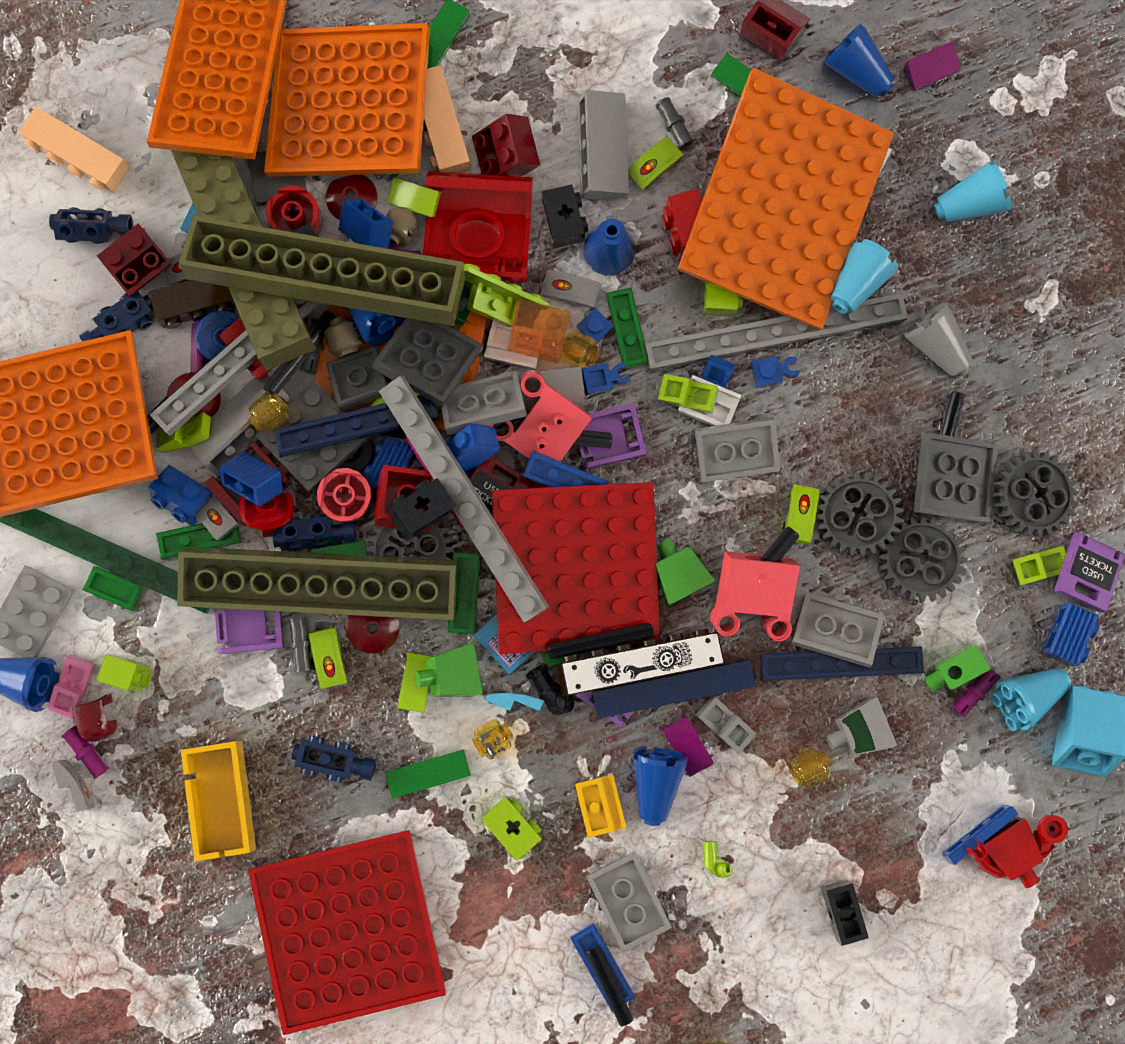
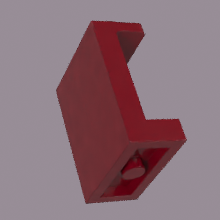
(230, 498)

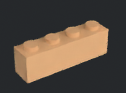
(442, 126)
(74, 150)

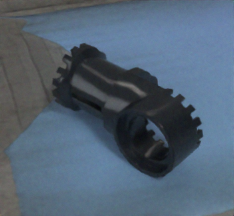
(549, 690)

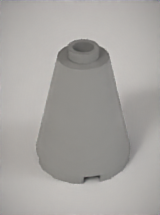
(941, 340)

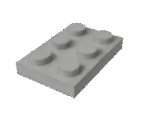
(484, 402)
(737, 449)
(31, 612)
(838, 629)
(628, 901)

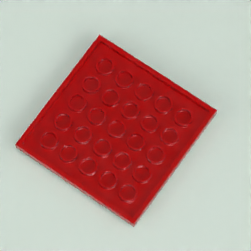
(587, 556)
(346, 932)

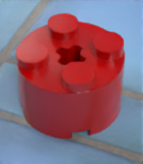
(291, 201)

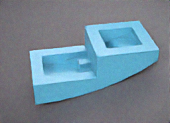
(507, 700)

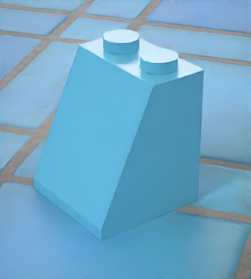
(1090, 731)

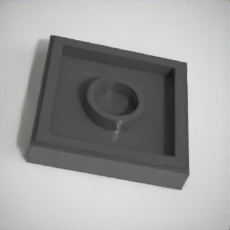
(267, 187)
(355, 379)

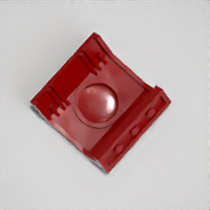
(481, 222)

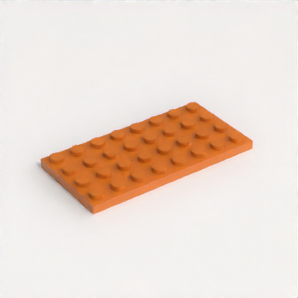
(217, 77)

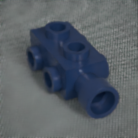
(87, 225)
(124, 318)
(311, 529)
(327, 760)

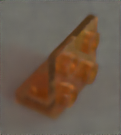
(538, 331)

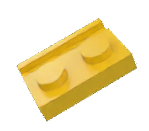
(600, 805)

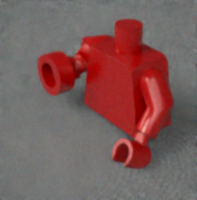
(1017, 850)

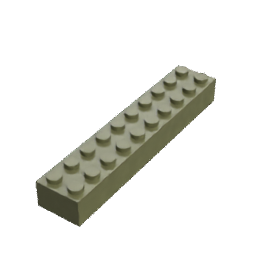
(323, 270)
(269, 319)
(317, 583)

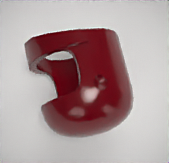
(91, 720)

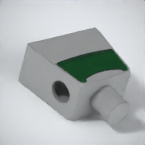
(862, 729)

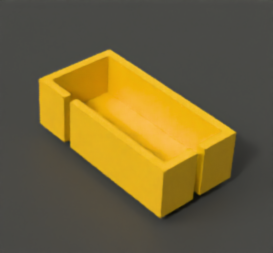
(218, 801)

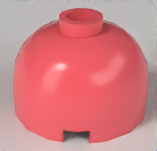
(344, 495)

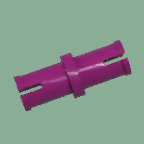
(975, 692)
(85, 752)

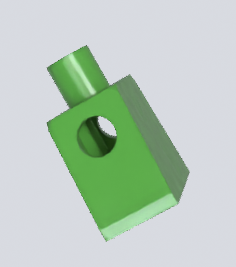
(680, 573)
(969, 665)
(452, 673)

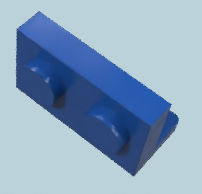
(178, 495)

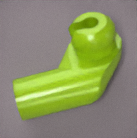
(713, 862)

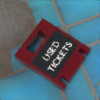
(484, 481)

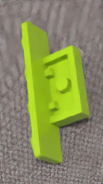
(495, 298)

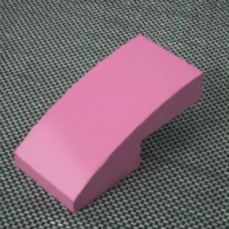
(71, 686)

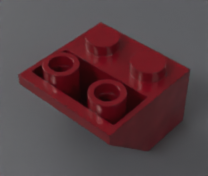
(774, 26)
(506, 147)
(134, 260)

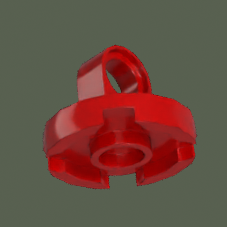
(269, 515)

